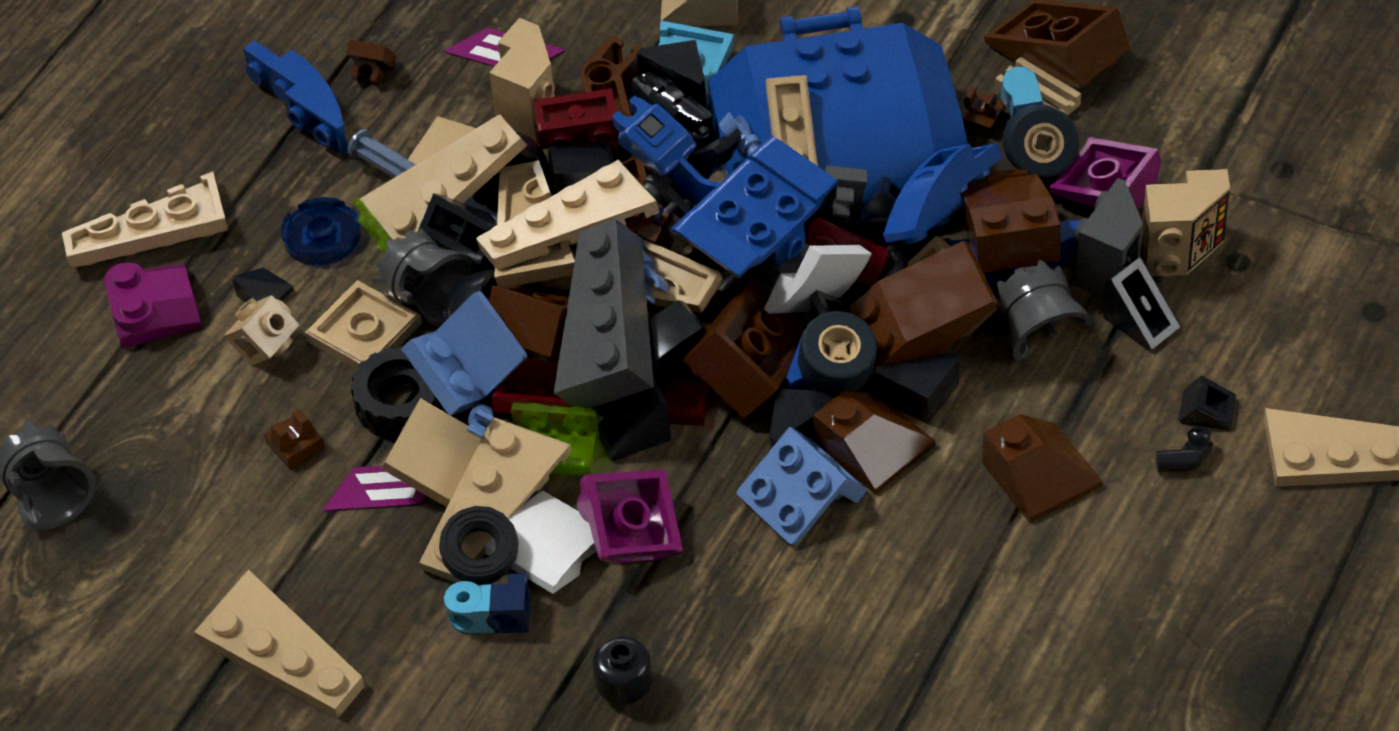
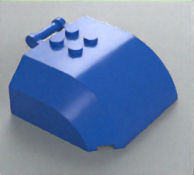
(874, 94)

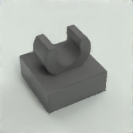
(847, 192)

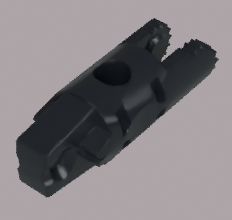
(677, 103)

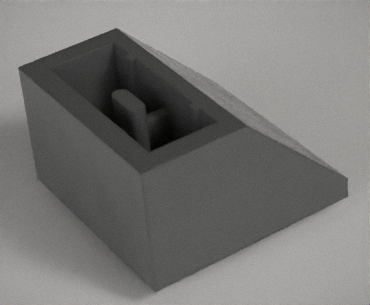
(1107, 239)

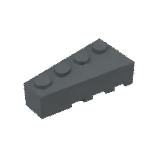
(606, 320)

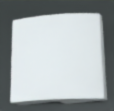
(822, 269)
(551, 541)

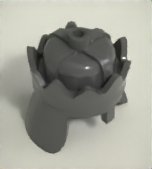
(421, 273)
(1034, 301)
(45, 477)

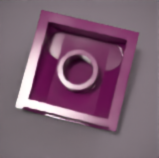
(1099, 167)
(150, 302)
(630, 516)

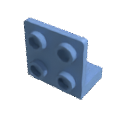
(466, 355)
(797, 485)

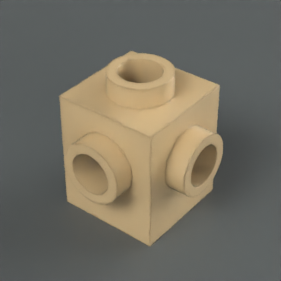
(262, 329)

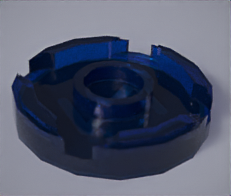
(321, 231)

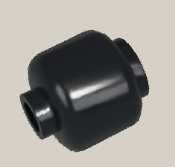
(622, 670)

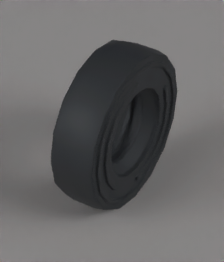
(478, 519)

